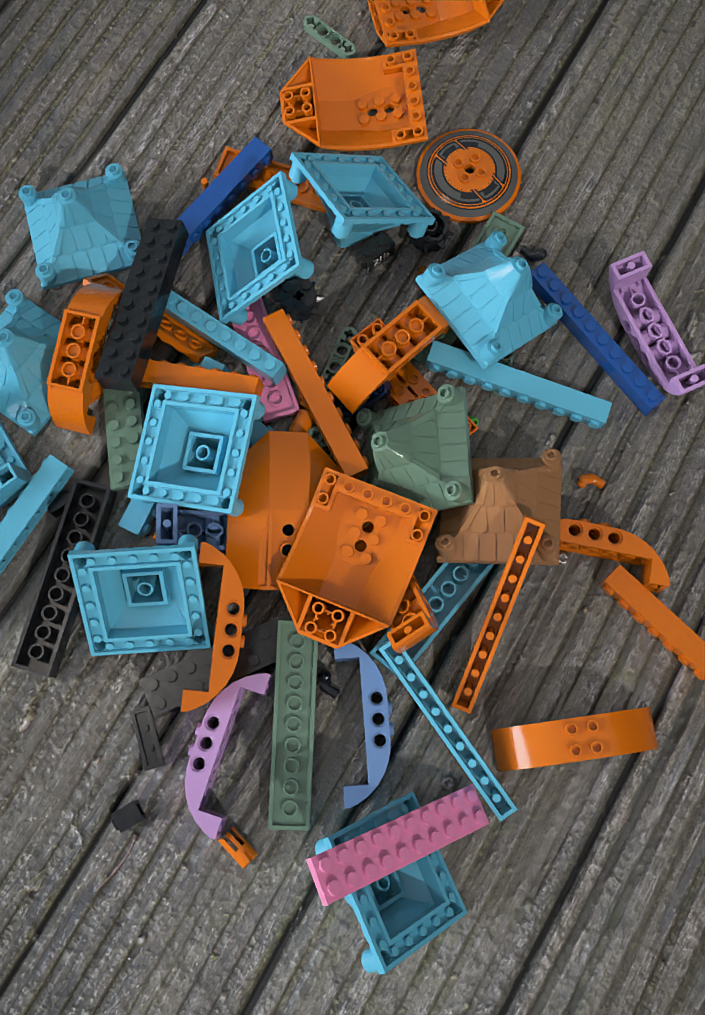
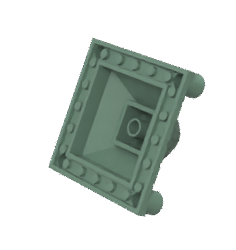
(422, 449)

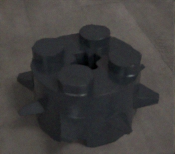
(435, 234)
(299, 299)

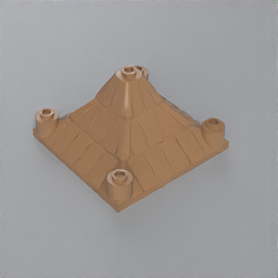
(502, 496)

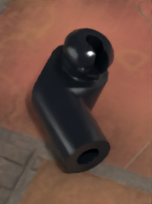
(533, 255)
(325, 686)

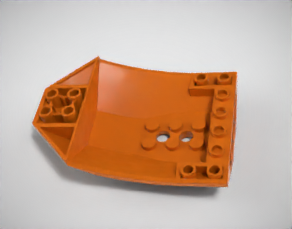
(439, 21)
(332, 99)
(276, 491)
(330, 585)

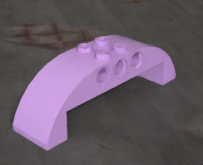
(651, 328)
(200, 781)

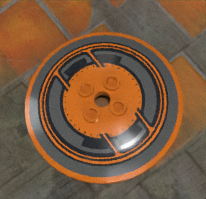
(464, 195)

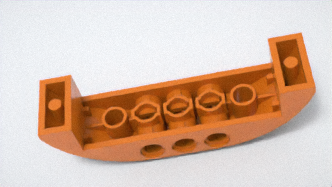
(615, 545)
(230, 593)
(414, 617)
(574, 739)

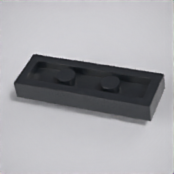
(147, 738)

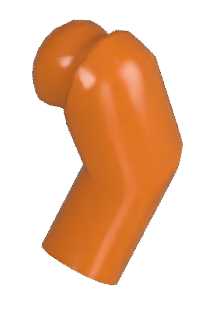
(590, 478)

